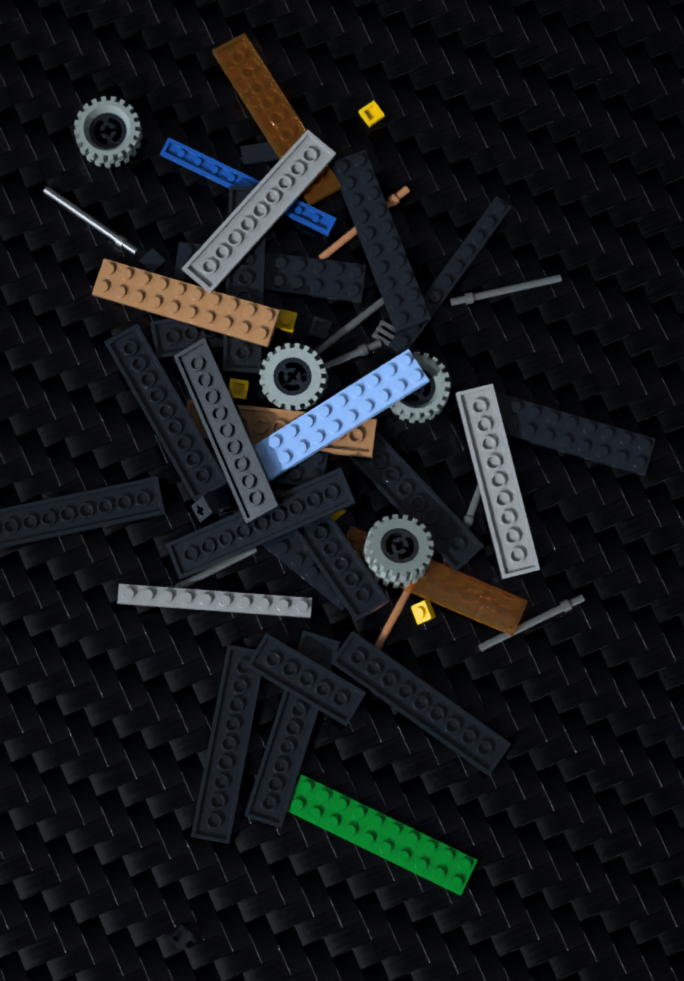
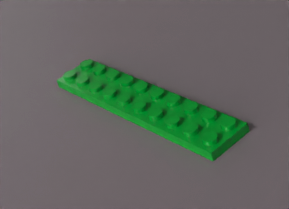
(381, 835)

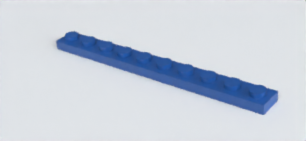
(228, 177)

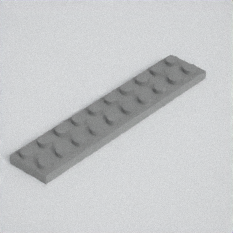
(259, 211)
(497, 481)

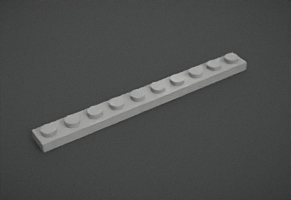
(214, 600)

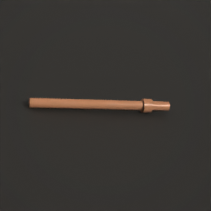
(391, 201)
(392, 619)

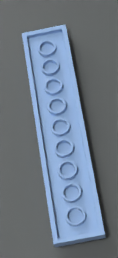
(340, 414)

